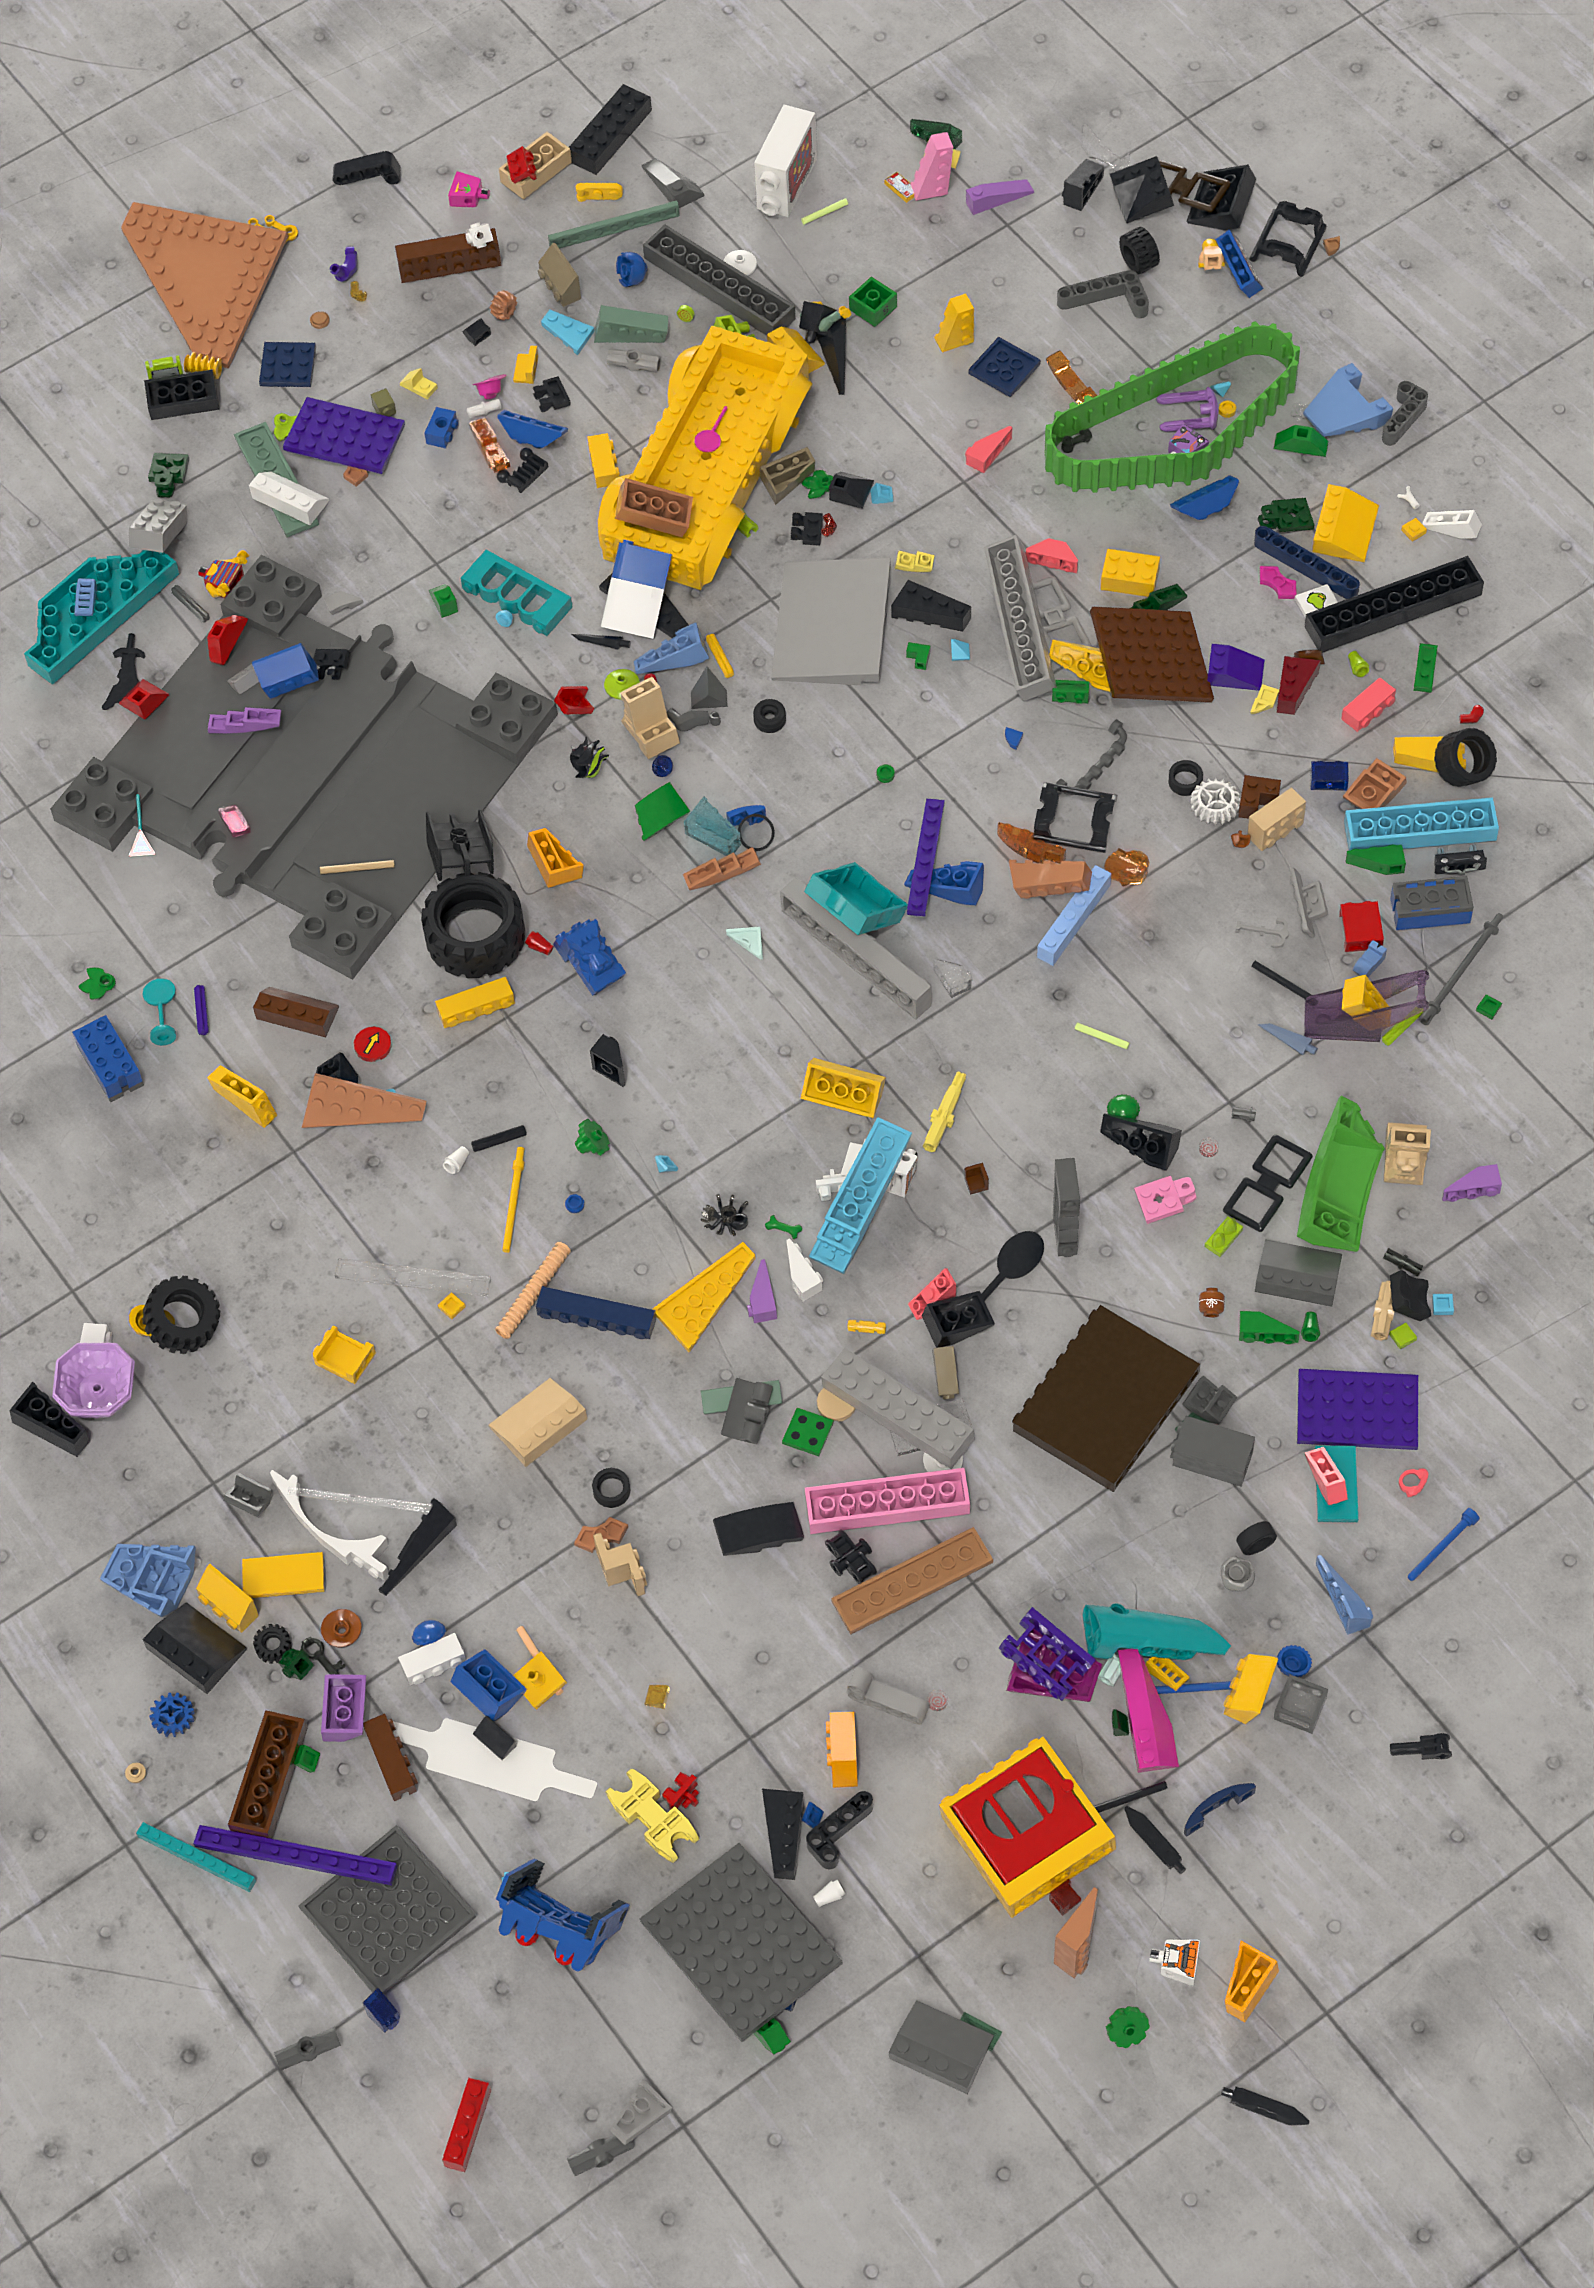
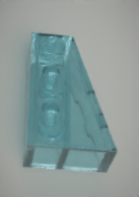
(711, 828)

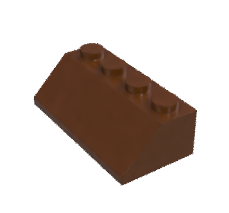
(295, 1011)

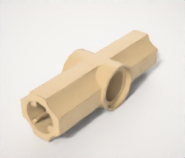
(1383, 1313)

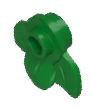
(818, 483)
(95, 983)

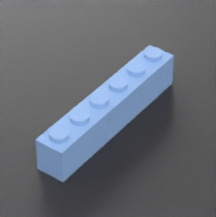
(1073, 917)

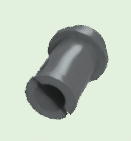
(1244, 1113)

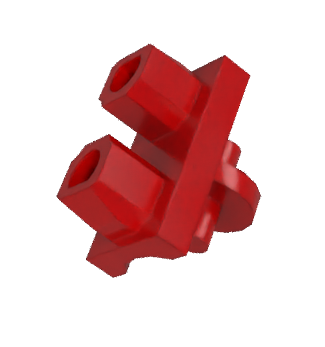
(683, 1795)

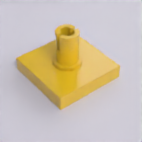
(539, 1679)

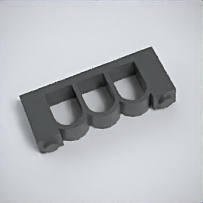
(1066, 1207)

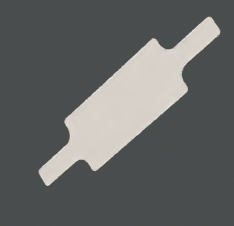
(522, 1772)

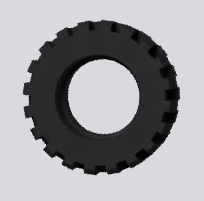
(177, 1337)

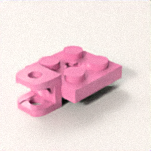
(1173, 1196)

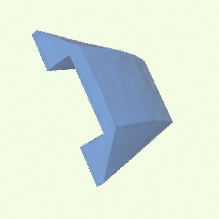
(151, 1575)

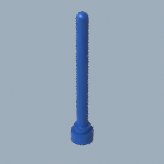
(1468, 1518)
(1196, 1687)

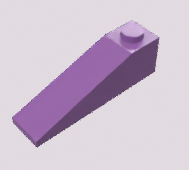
(995, 194)

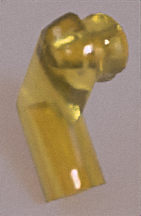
(355, 293)

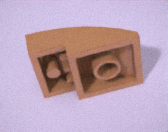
(1375, 786)

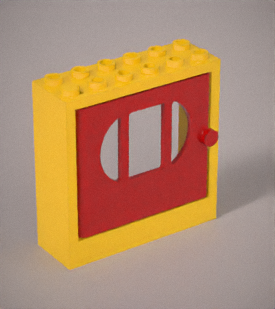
(1046, 1853)

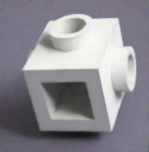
(483, 230)

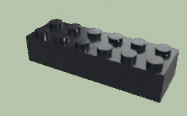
(610, 129)

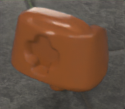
(1240, 840)

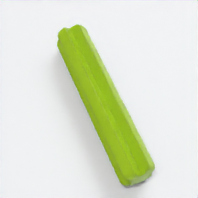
(1398, 1029)

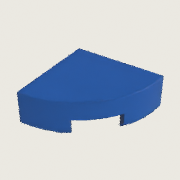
(1013, 737)

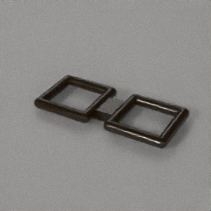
(1184, 186)

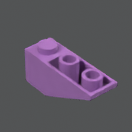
(1478, 1182)

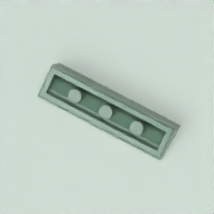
(718, 1399)

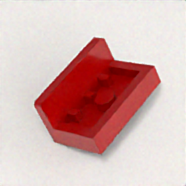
(521, 165)
(573, 701)

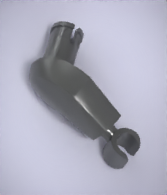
(692, 719)

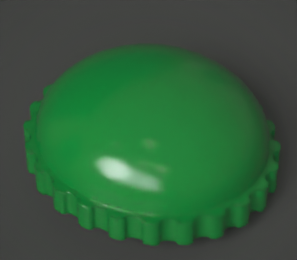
(1123, 1106)

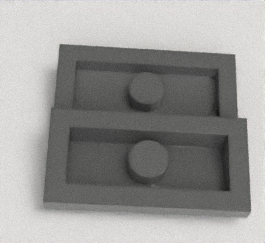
(1209, 1400)

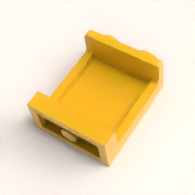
(343, 1355)

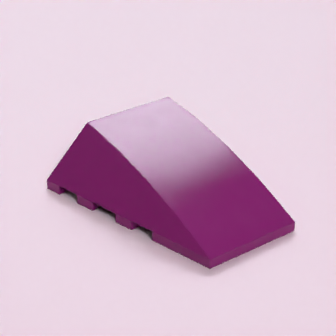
(1023, 1682)

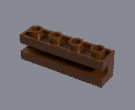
(389, 1757)

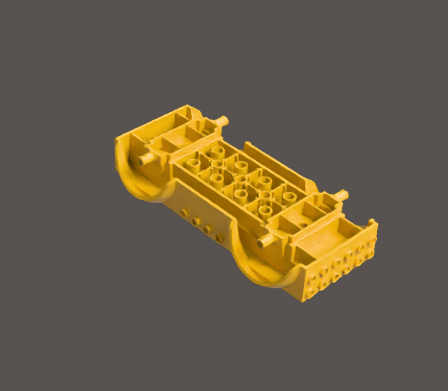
(762, 396)

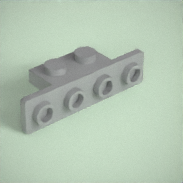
(1310, 901)

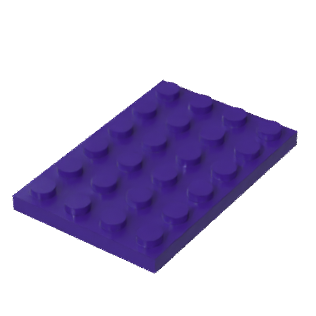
(344, 435)
(1357, 1409)

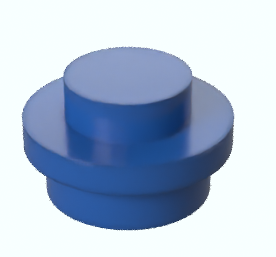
(574, 1203)

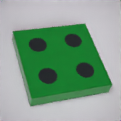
(807, 1432)

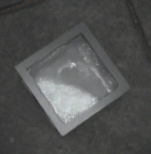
(1300, 1704)

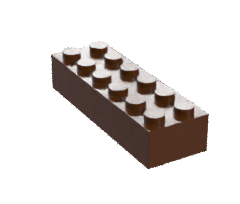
(445, 257)
(268, 1775)

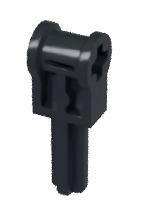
(1428, 1747)

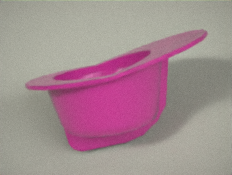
(490, 387)

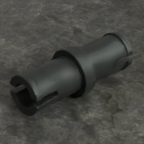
(1403, 1262)

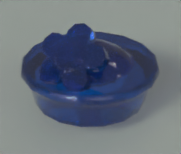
(662, 766)

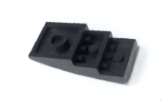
(758, 1528)

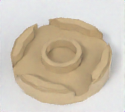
(833, 1407)

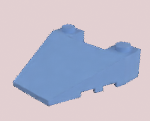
(1343, 408)

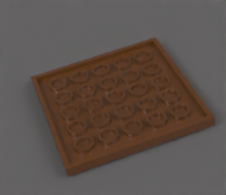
(1151, 654)

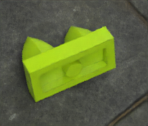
(1223, 1236)

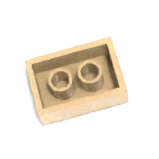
(1276, 819)

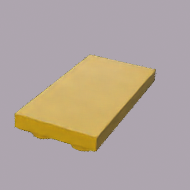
(283, 1575)

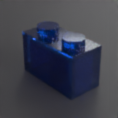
(1329, 775)

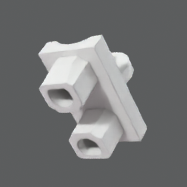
(829, 1184)

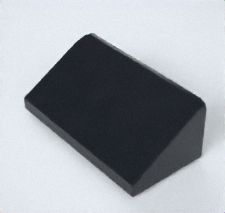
(494, 1738)

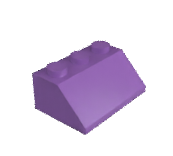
(343, 1707)

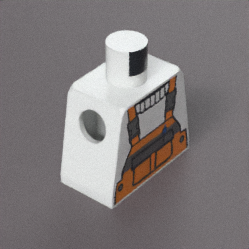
(906, 1168)
(1178, 1959)

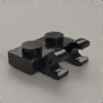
(556, 394)
(812, 528)
(333, 660)

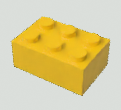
(1130, 572)

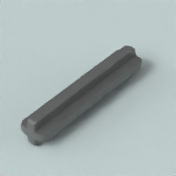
(191, 604)

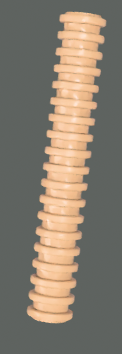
(532, 1290)

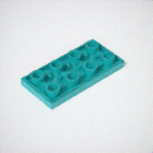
(1347, 1510)

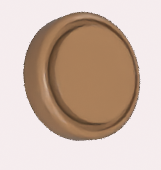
(319, 320)

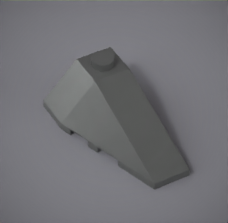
(672, 183)

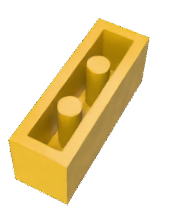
(603, 459)

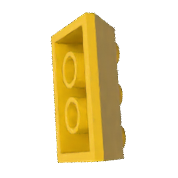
(793, 340)
(226, 1599)
(1249, 1687)

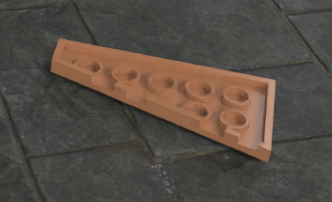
(348, 1103)

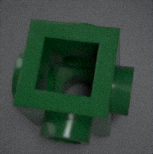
(295, 1664)

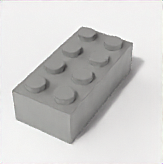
(158, 525)

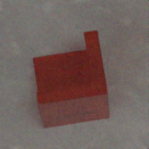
(1064, 1897)

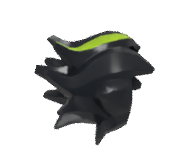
(587, 759)

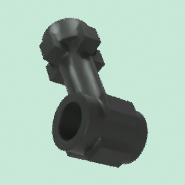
(1068, 442)

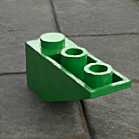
(1383, 860)
(1263, 1328)

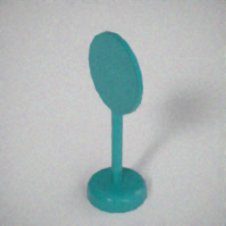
(157, 994)

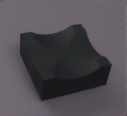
(1409, 1295)

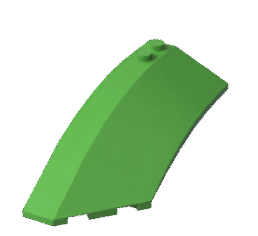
(1340, 1180)

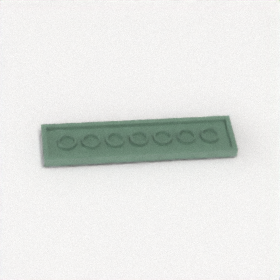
(265, 456)

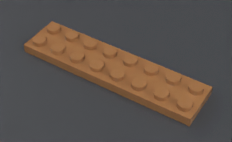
(912, 1580)

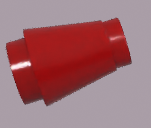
(539, 943)

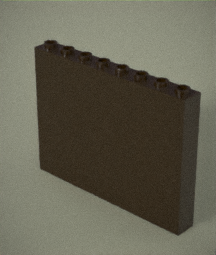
(1106, 1397)

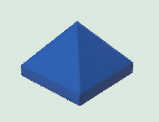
(812, 1815)

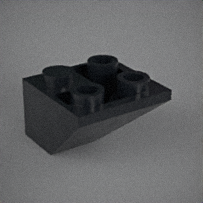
(850, 489)
(338, 1068)

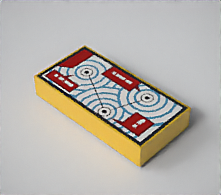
(900, 186)

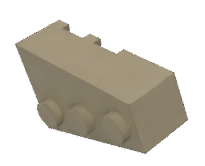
(787, 473)

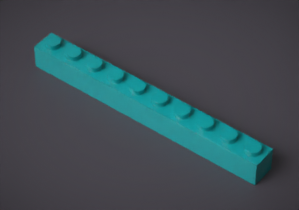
(196, 1857)

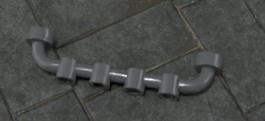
(1105, 760)

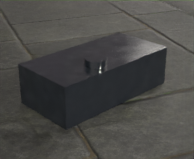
(181, 394)

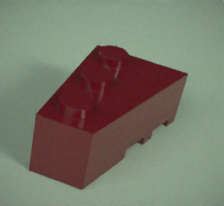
(1295, 682)

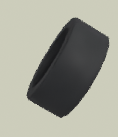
(1184, 766)
(608, 1473)
(1256, 1538)

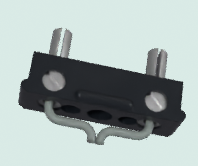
(1459, 861)

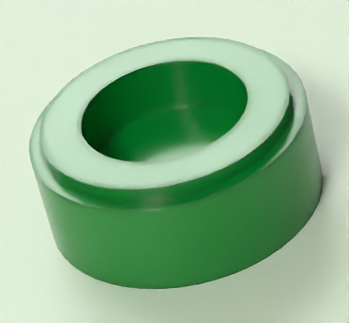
(885, 773)

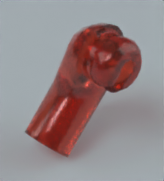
(830, 526)

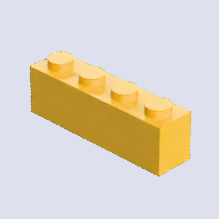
(475, 1002)

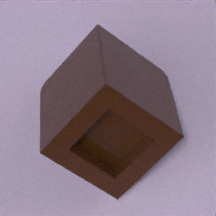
(976, 1178)

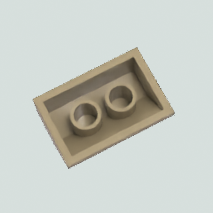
(559, 276)

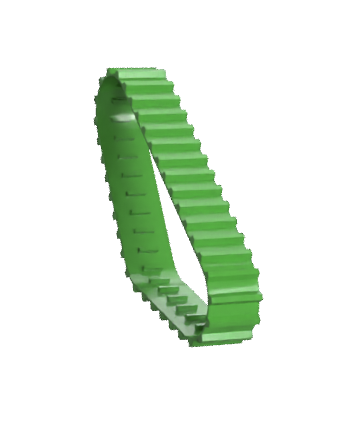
(1178, 466)

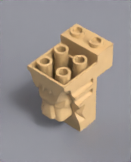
(647, 718)
(1406, 1153)

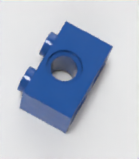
(441, 427)

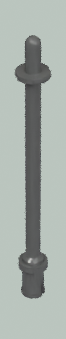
(1434, 1006)

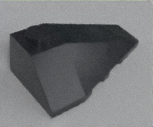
(1147, 1140)

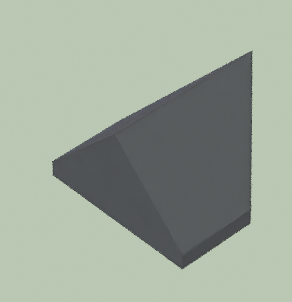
(708, 692)

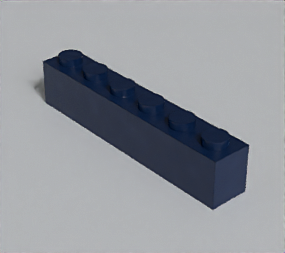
(596, 1313)

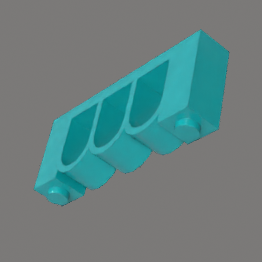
(543, 619)

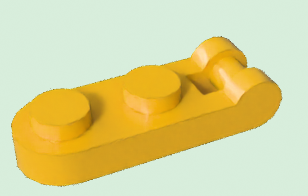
(598, 191)

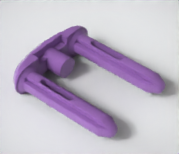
(1208, 408)

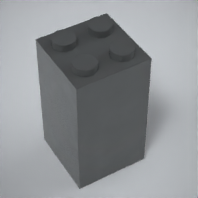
(1212, 1450)

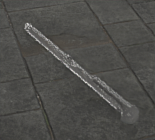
(360, 1499)

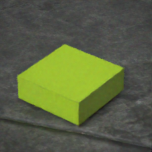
(1403, 1335)

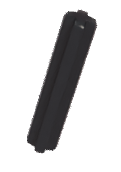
(498, 1138)

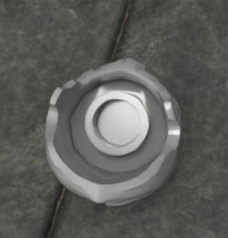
(1237, 1574)

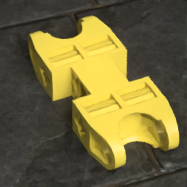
(662, 1826)

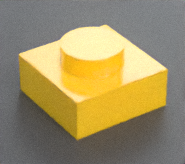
(1413, 529)

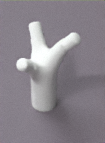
(1410, 498)

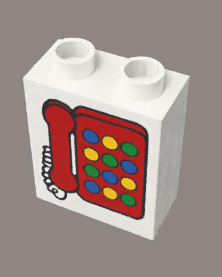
(785, 161)

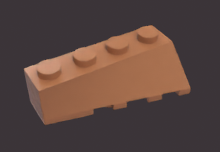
(1049, 878)

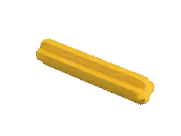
(720, 655)

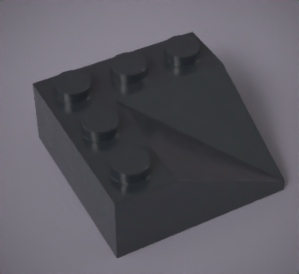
(1141, 189)

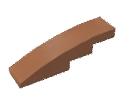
(720, 870)

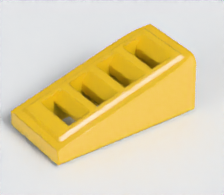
(1157, 1672)

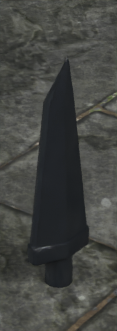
(607, 641)

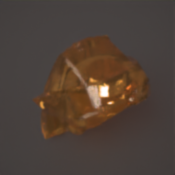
(1127, 866)

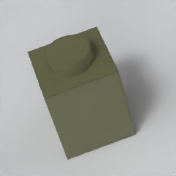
(383, 403)

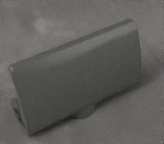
(747, 1410)

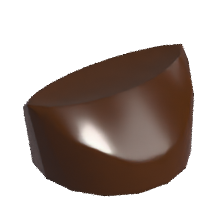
(1314, 654)

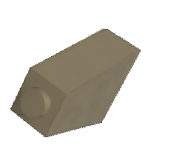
(945, 1371)

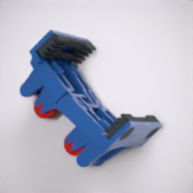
(538, 1914)

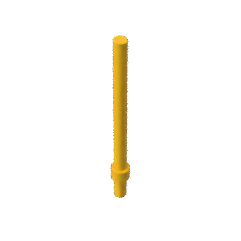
(518, 1166)

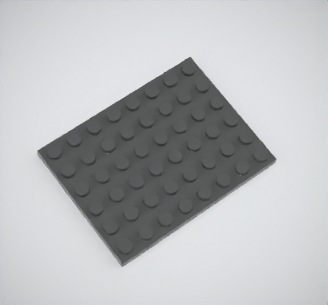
(740, 1942)

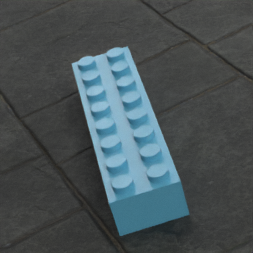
(1422, 824)

